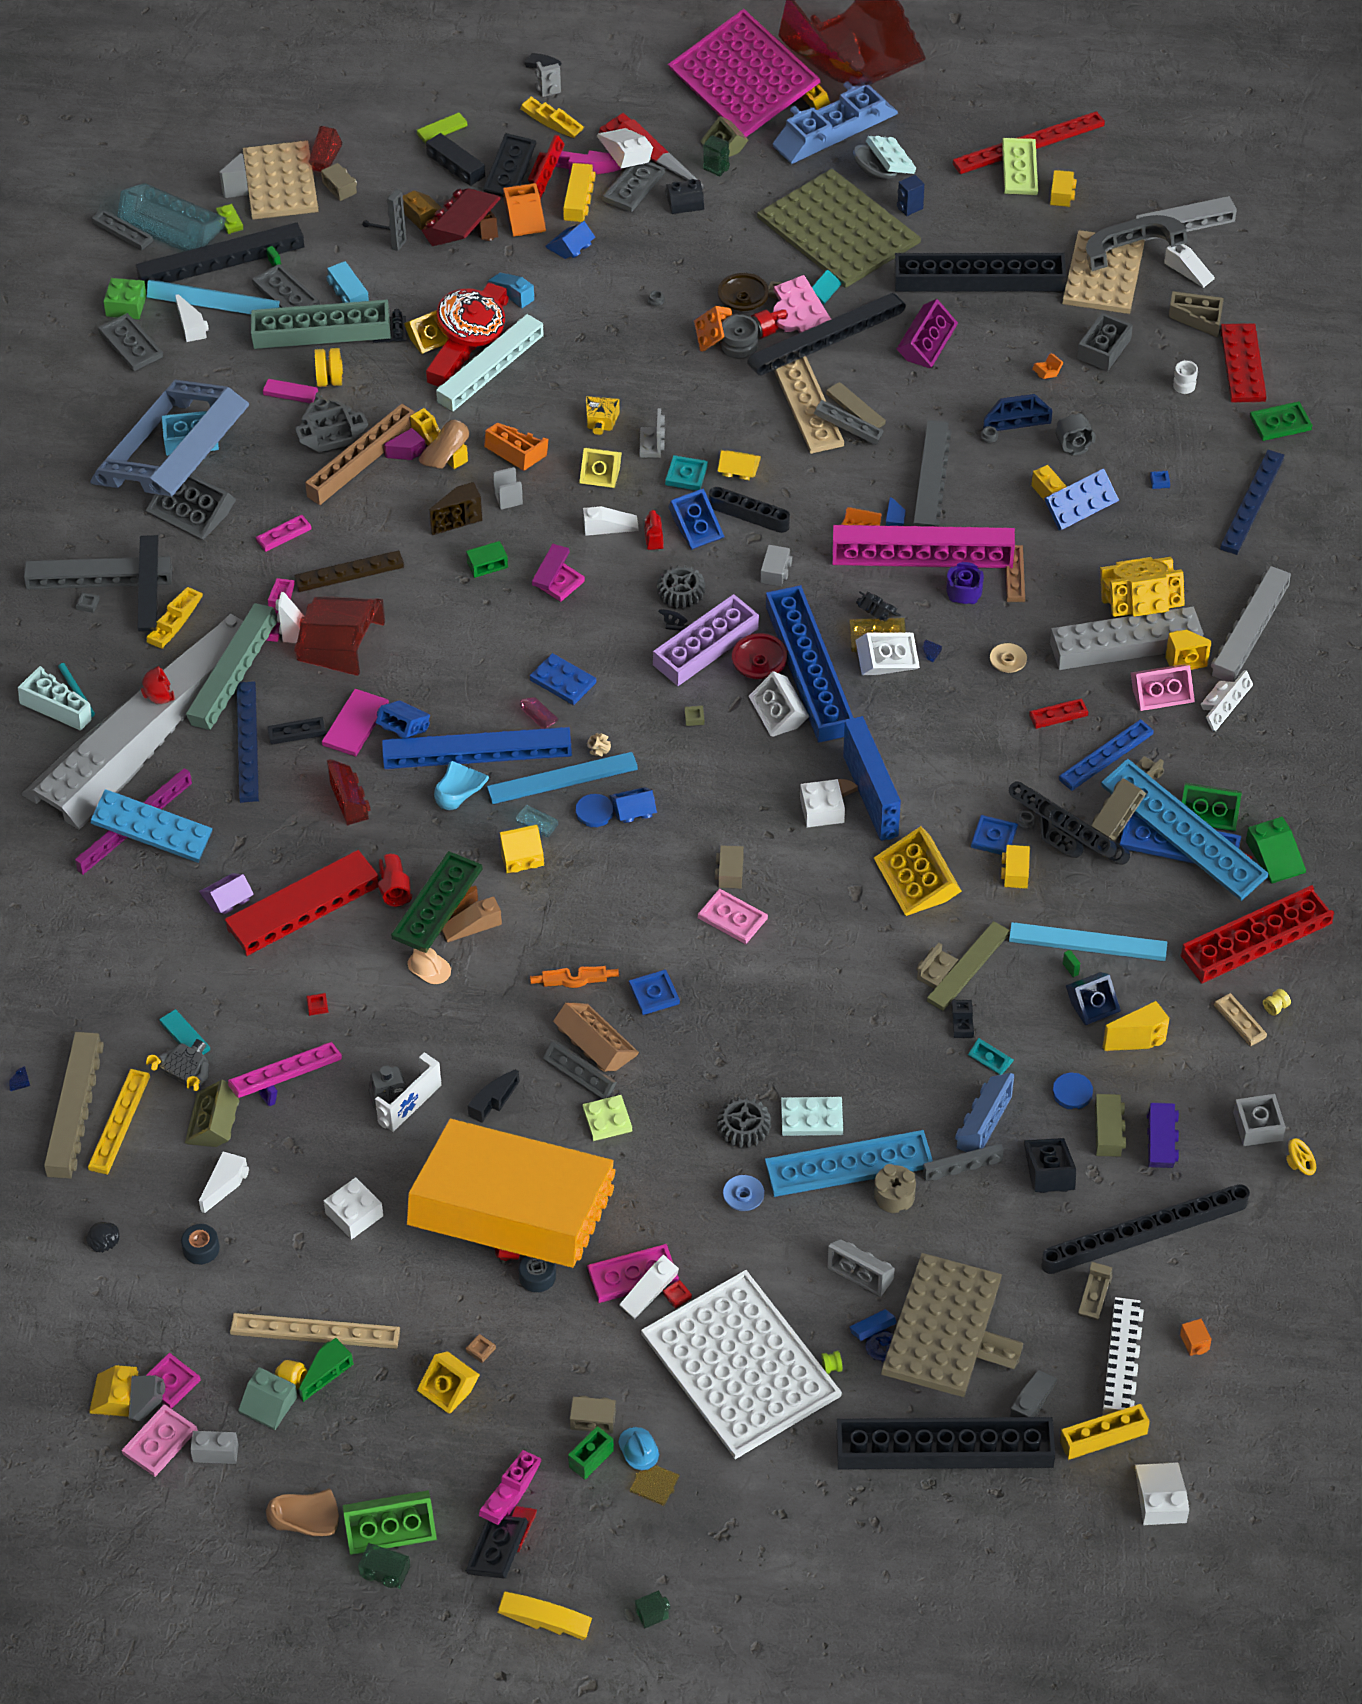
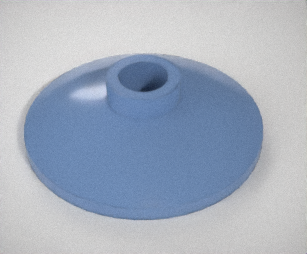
(746, 1186)

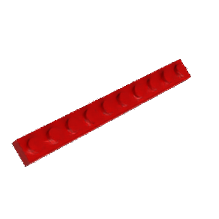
(1042, 138)

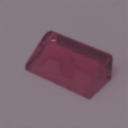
(538, 712)

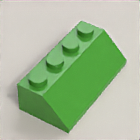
(389, 1521)

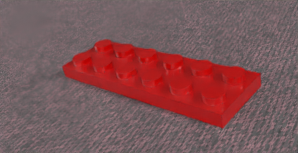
(1243, 362)

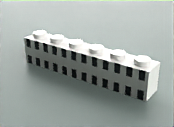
(1122, 1355)

